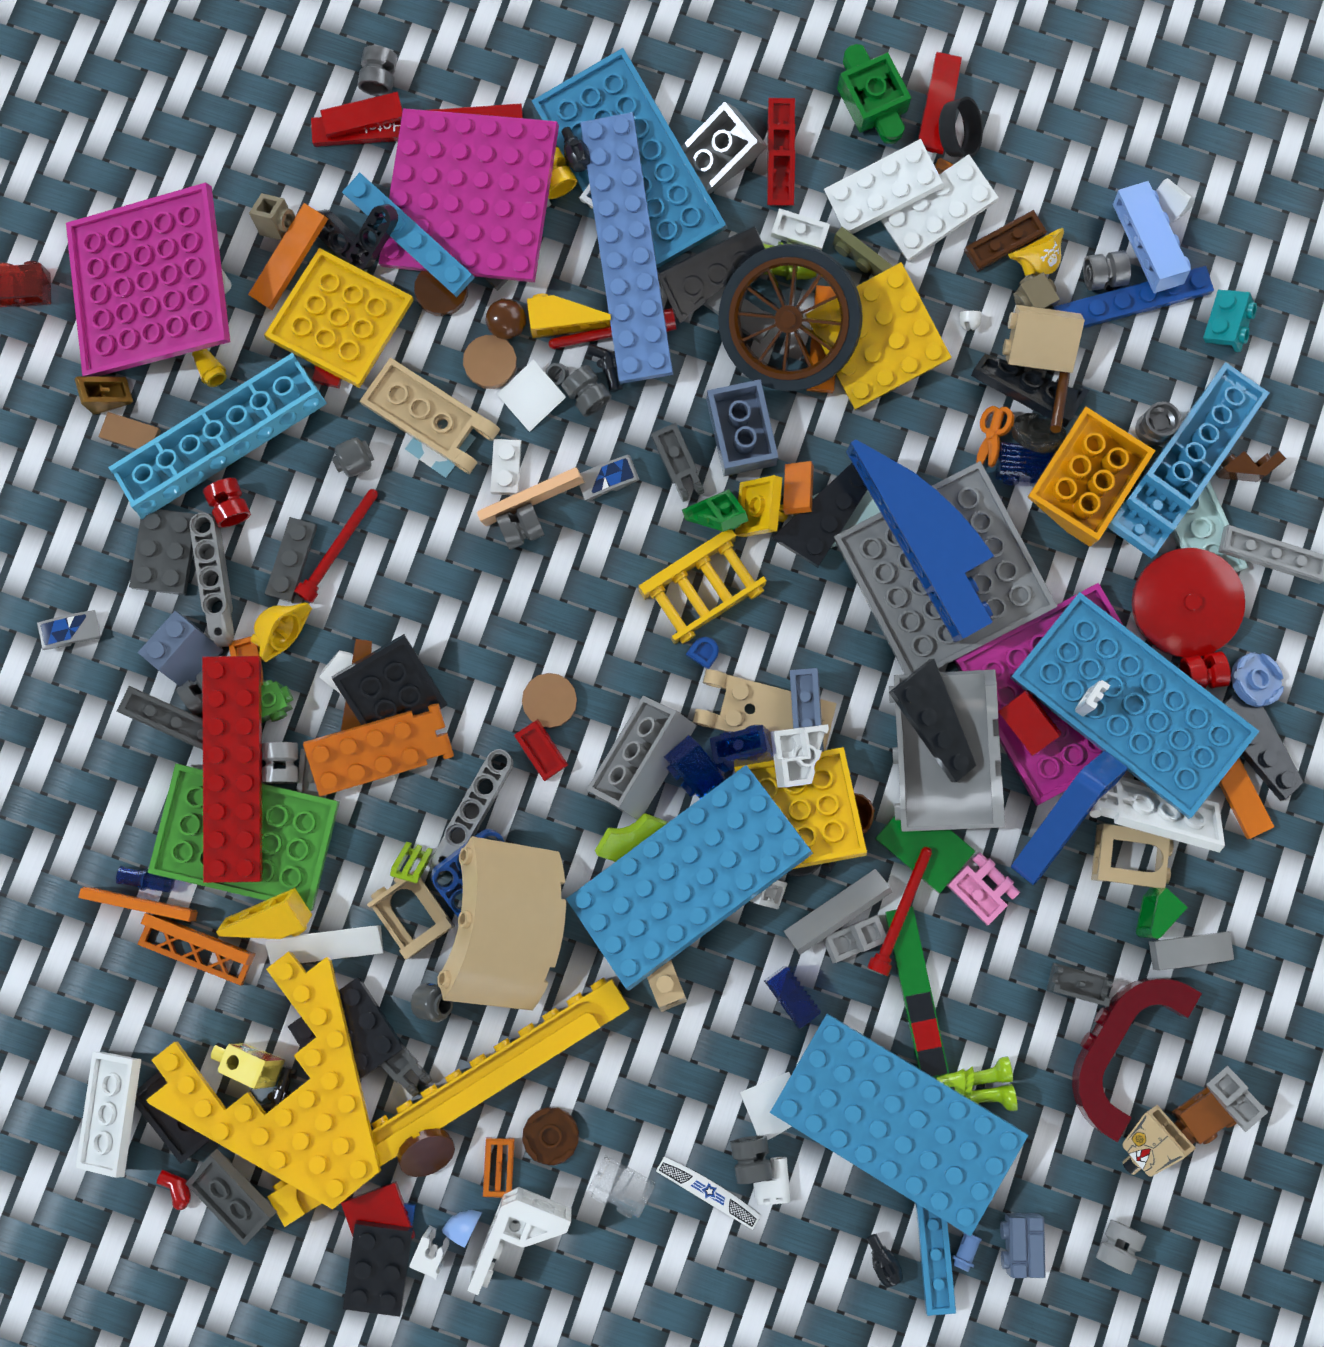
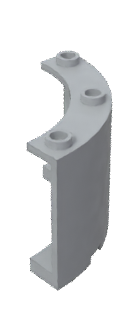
(926, 792)

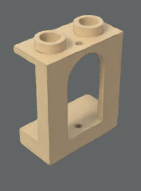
(1102, 857)
(382, 906)

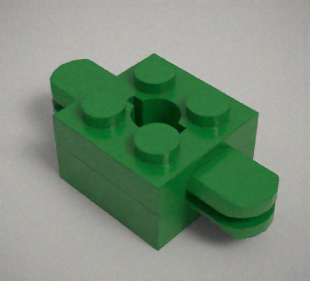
(874, 93)

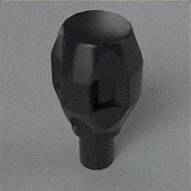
(575, 151)
(884, 1263)

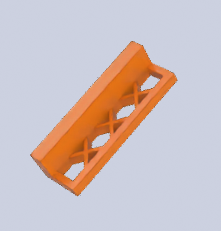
(199, 939)

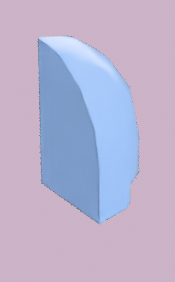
(461, 1226)

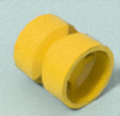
(562, 177)

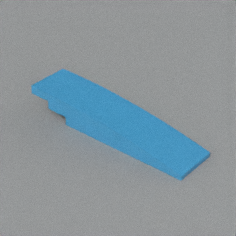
(1188, 460)

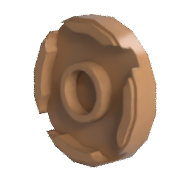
(489, 361)
(549, 700)

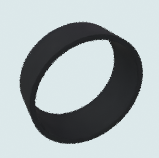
(972, 127)

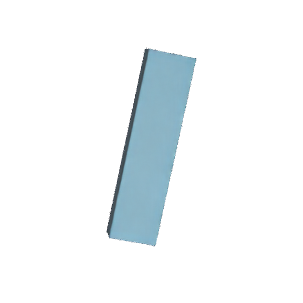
(217, 435)

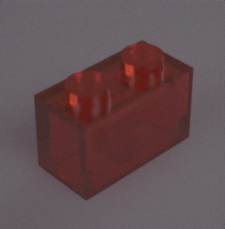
(24, 284)

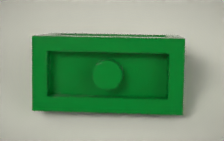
(1158, 913)

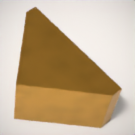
(103, 393)

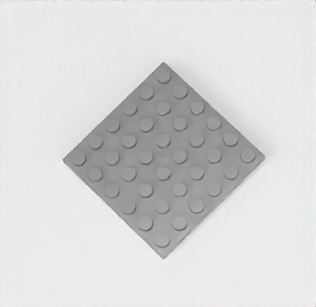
(900, 603)

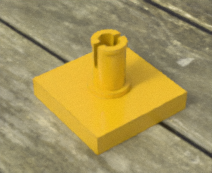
(762, 505)

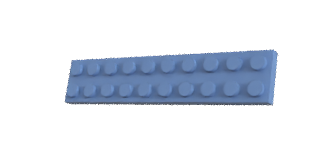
(626, 249)

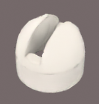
(970, 319)

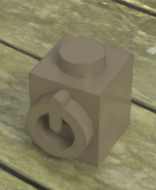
(271, 216)
(1037, 292)

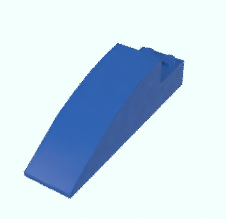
(932, 537)

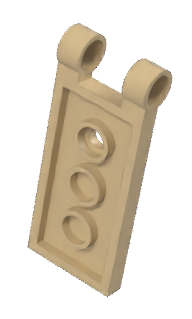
(417, 409)
(771, 706)

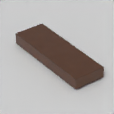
(1005, 240)

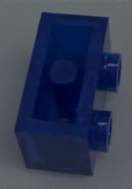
(742, 747)

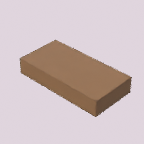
(127, 431)

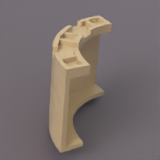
(506, 925)

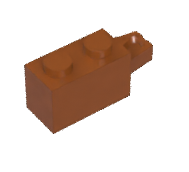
(1202, 1117)

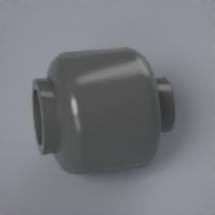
(353, 457)
(429, 1004)

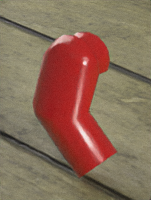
(179, 1190)

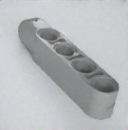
(221, 621)
(474, 796)

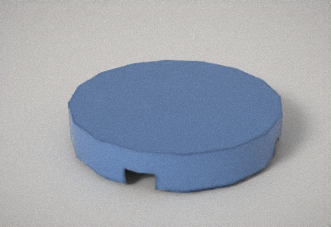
(1257, 679)

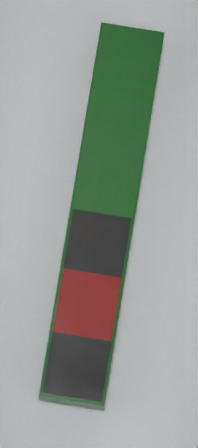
(918, 997)

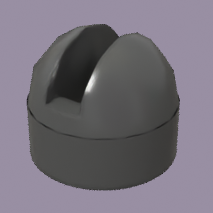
(554, 369)

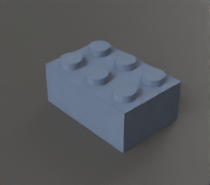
(742, 427)

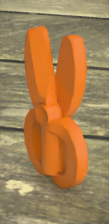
(991, 444)

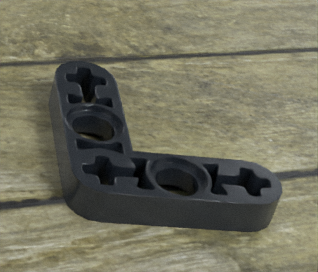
(360, 243)

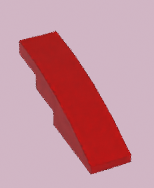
(940, 91)
(781, 151)

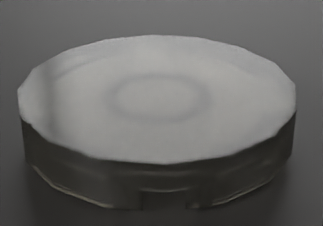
(1035, 433)

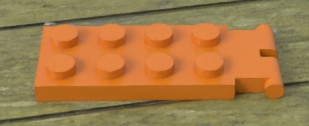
(376, 750)

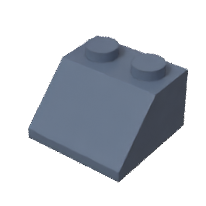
(178, 649)

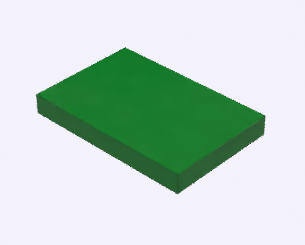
(947, 856)

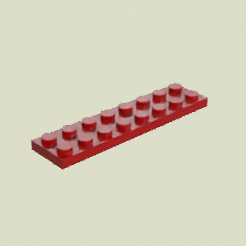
(232, 769)

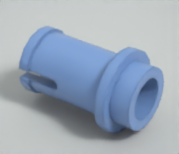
(966, 1252)

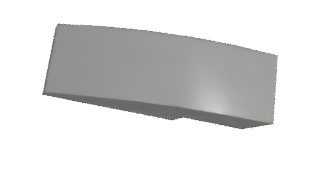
(1191, 950)

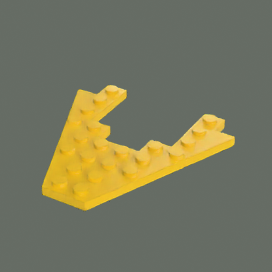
(318, 1133)

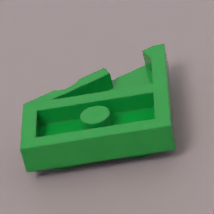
(717, 512)

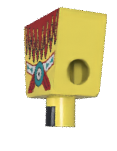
(248, 1064)

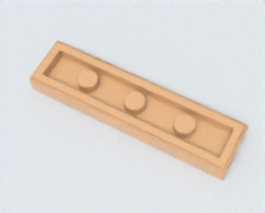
(531, 495)

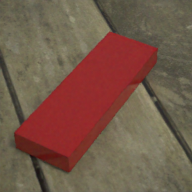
(362, 115)

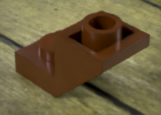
(1245, 469)

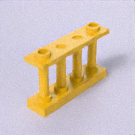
(701, 560)

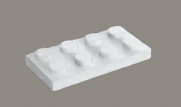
(884, 187)
(942, 212)
(108, 1114)

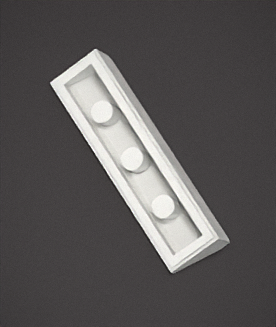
(329, 944)

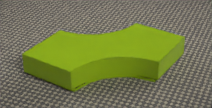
(619, 841)

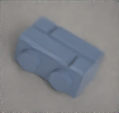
(1024, 1245)

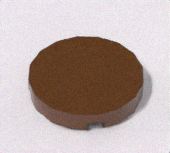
(436, 297)
(550, 1136)
(426, 1152)

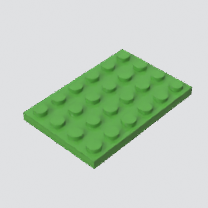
(294, 839)

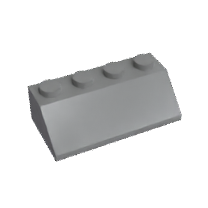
(637, 761)

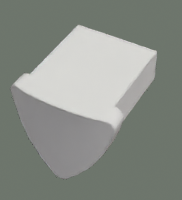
(1174, 200)

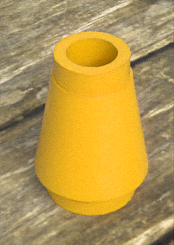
(209, 368)

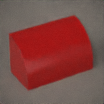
(1030, 722)

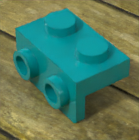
(1230, 319)

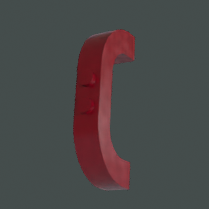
(1105, 1039)

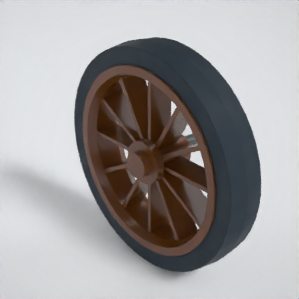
(790, 317)

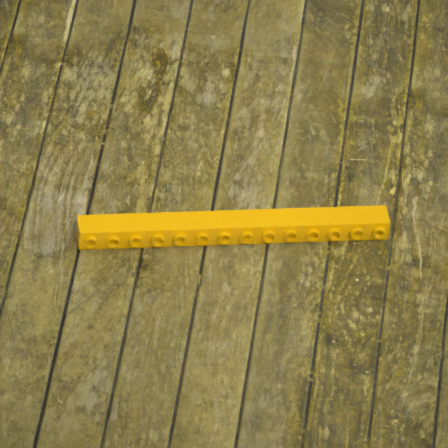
(477, 1083)

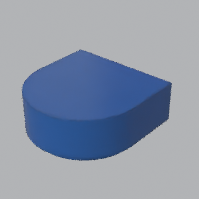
(704, 652)

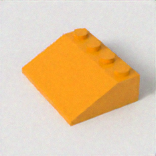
(1090, 476)

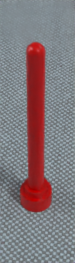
(600, 334)
(308, 589)
(882, 961)

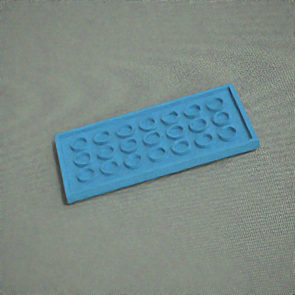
(676, 199)
(1152, 714)
(688, 877)
(899, 1124)

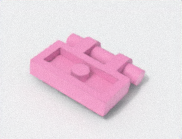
(977, 894)

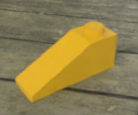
(561, 316)
(270, 919)

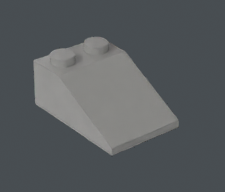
(722, 147)

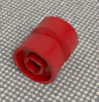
(227, 504)
(1208, 671)

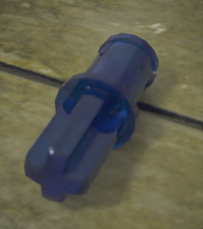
(144, 880)

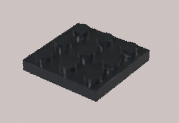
(388, 683)
(368, 1029)

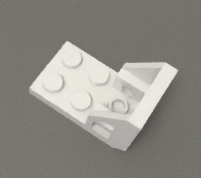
(538, 1221)

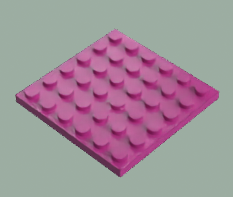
(474, 189)
(147, 281)
(1059, 762)

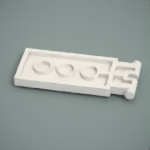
(1142, 809)

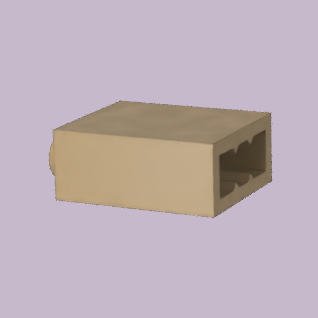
(1043, 338)

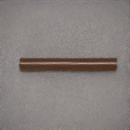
(1060, 401)

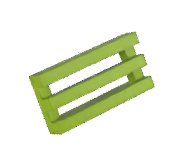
(414, 854)

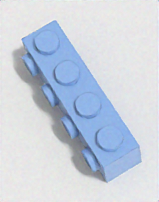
(1151, 236)

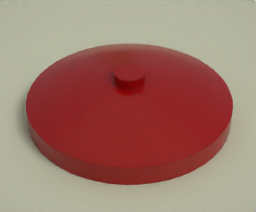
(1188, 602)

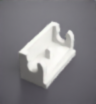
(428, 1257)

